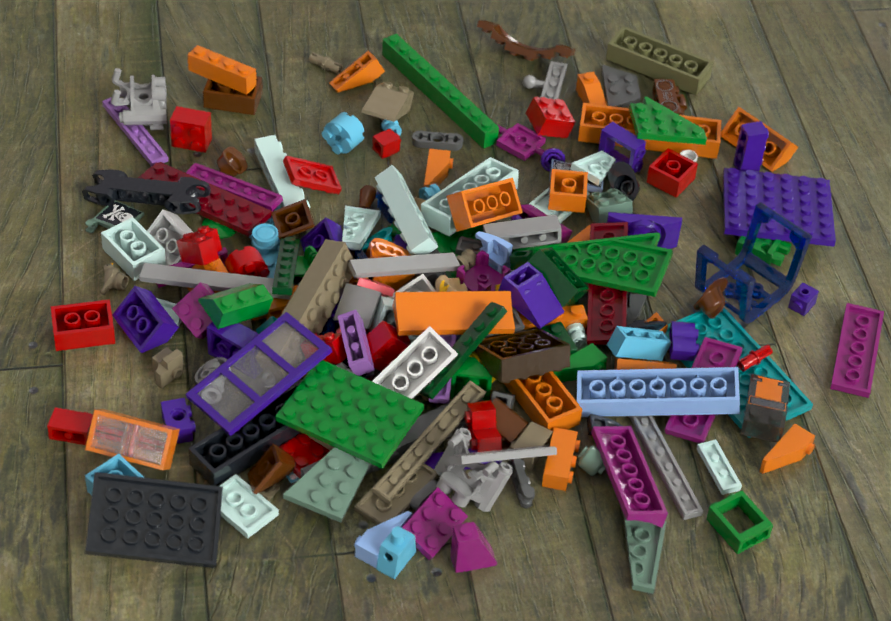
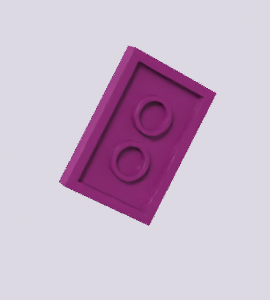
(434, 522)

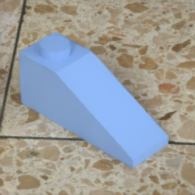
(369, 544)

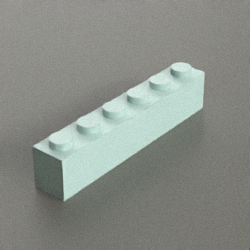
(271, 158)
(406, 212)

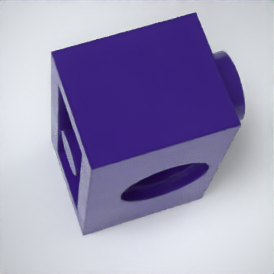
(177, 415)

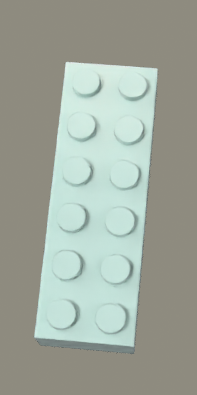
(437, 210)

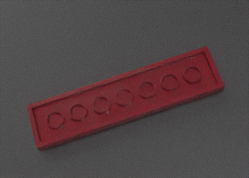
(219, 204)
(605, 305)

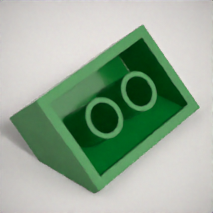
(237, 304)

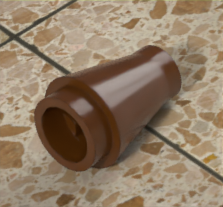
(367, 196)

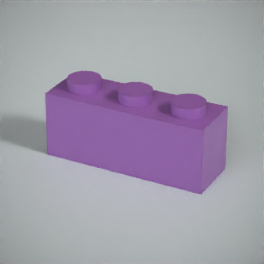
(356, 343)

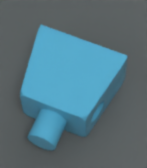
(399, 545)

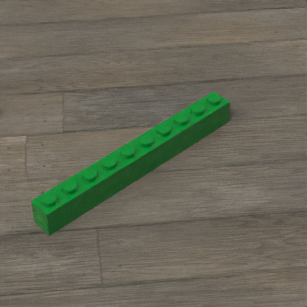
(440, 91)

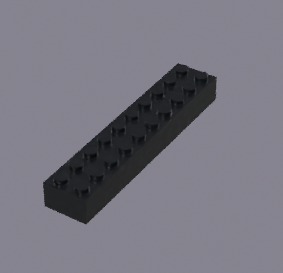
(224, 455)

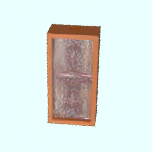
(132, 438)

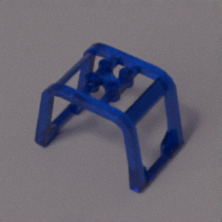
(745, 285)

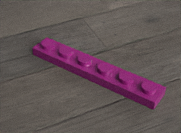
(236, 186)

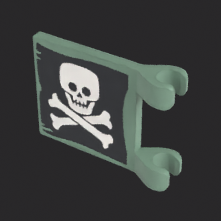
(112, 216)

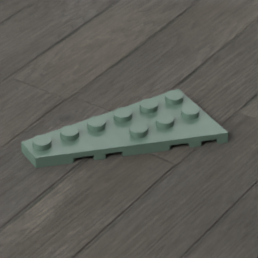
(329, 484)

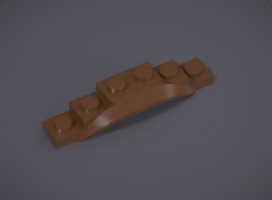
(515, 47)

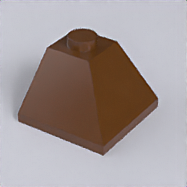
(293, 219)
(270, 469)

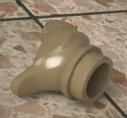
(113, 279)

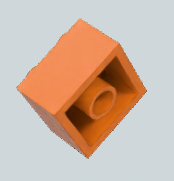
(568, 190)

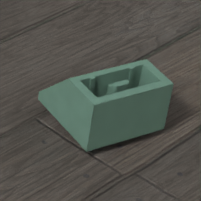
(610, 201)

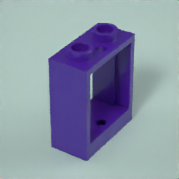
(615, 133)

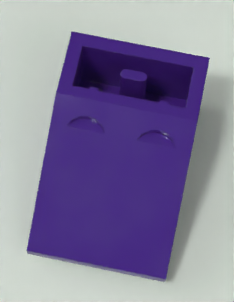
(532, 295)

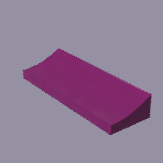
(630, 474)

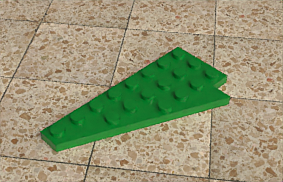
(617, 262)

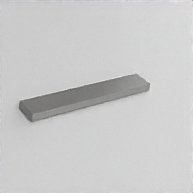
(403, 265)
(498, 455)

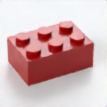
(82, 325)

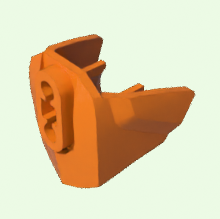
(382, 248)

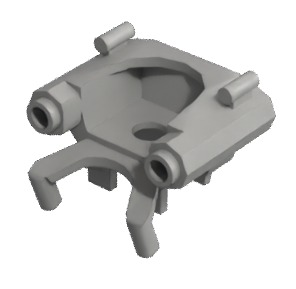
(146, 101)
(485, 480)

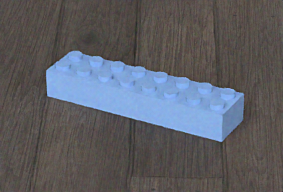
(659, 392)

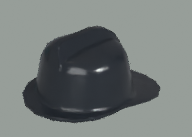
(623, 178)

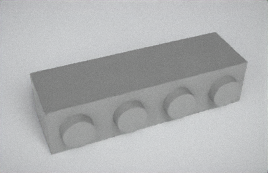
(527, 231)

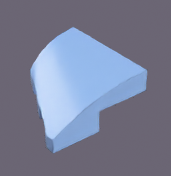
(497, 248)

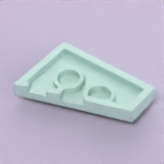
(596, 165)

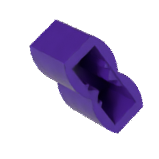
(683, 339)

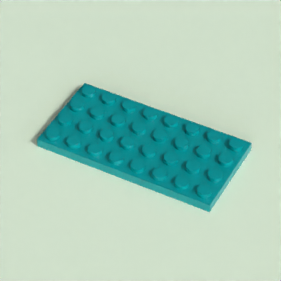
(728, 330)

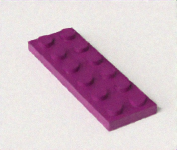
(857, 350)
(710, 355)

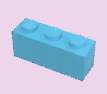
(639, 343)

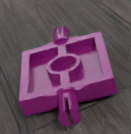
(520, 141)

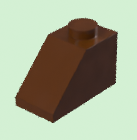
(508, 422)

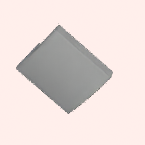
(359, 299)

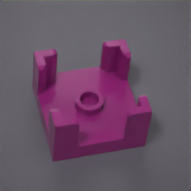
(481, 276)

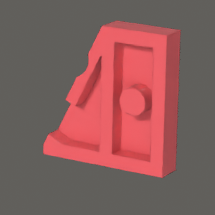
(377, 286)

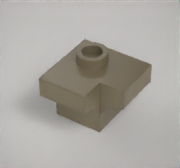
(167, 366)

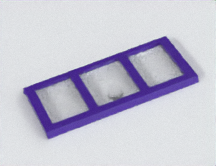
(258, 373)

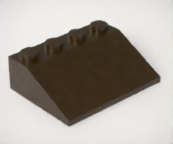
(523, 354)

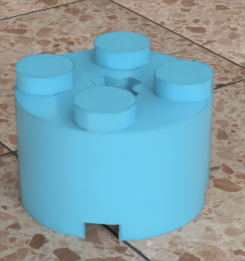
(343, 133)

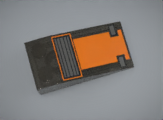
(765, 408)

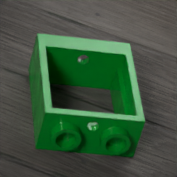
(748, 538)

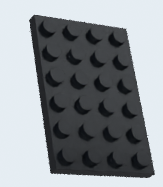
(154, 520)

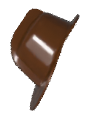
(232, 162)
(712, 300)

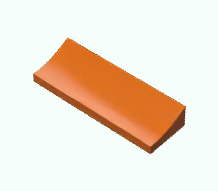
(448, 311)

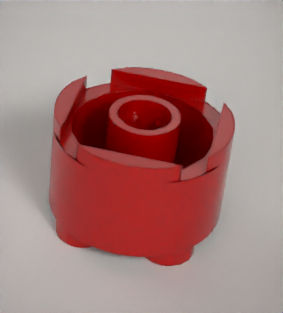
(247, 263)

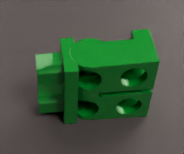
(767, 249)

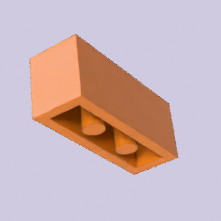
(558, 467)

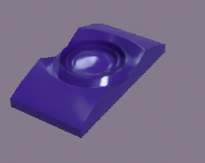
(643, 224)

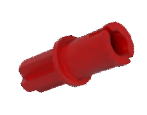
(754, 358)

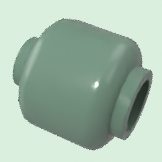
(591, 460)

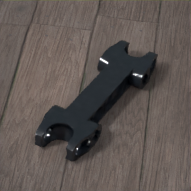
(172, 195)

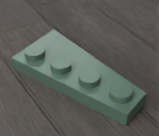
(644, 553)

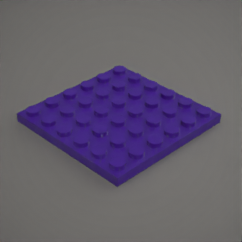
(796, 198)

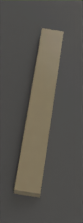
(427, 443)

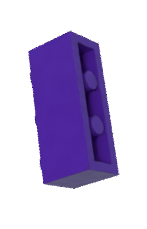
(751, 146)

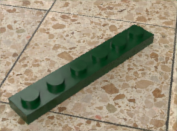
(286, 266)
(465, 346)

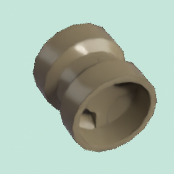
(467, 259)

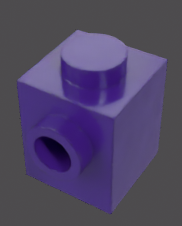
(803, 299)

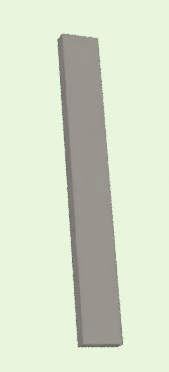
(192, 277)
(667, 467)

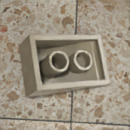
(389, 102)

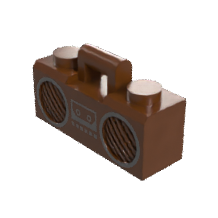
(668, 95)

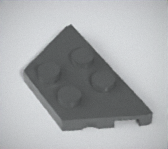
(620, 87)

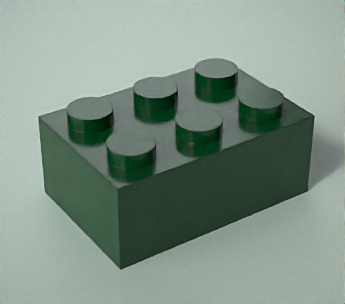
(560, 277)

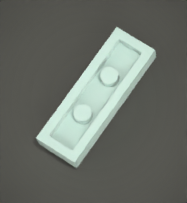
(719, 467)

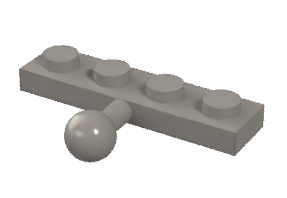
(553, 82)

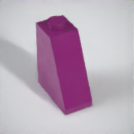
(470, 548)

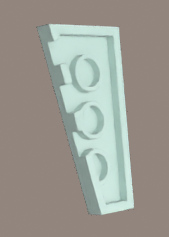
(358, 226)

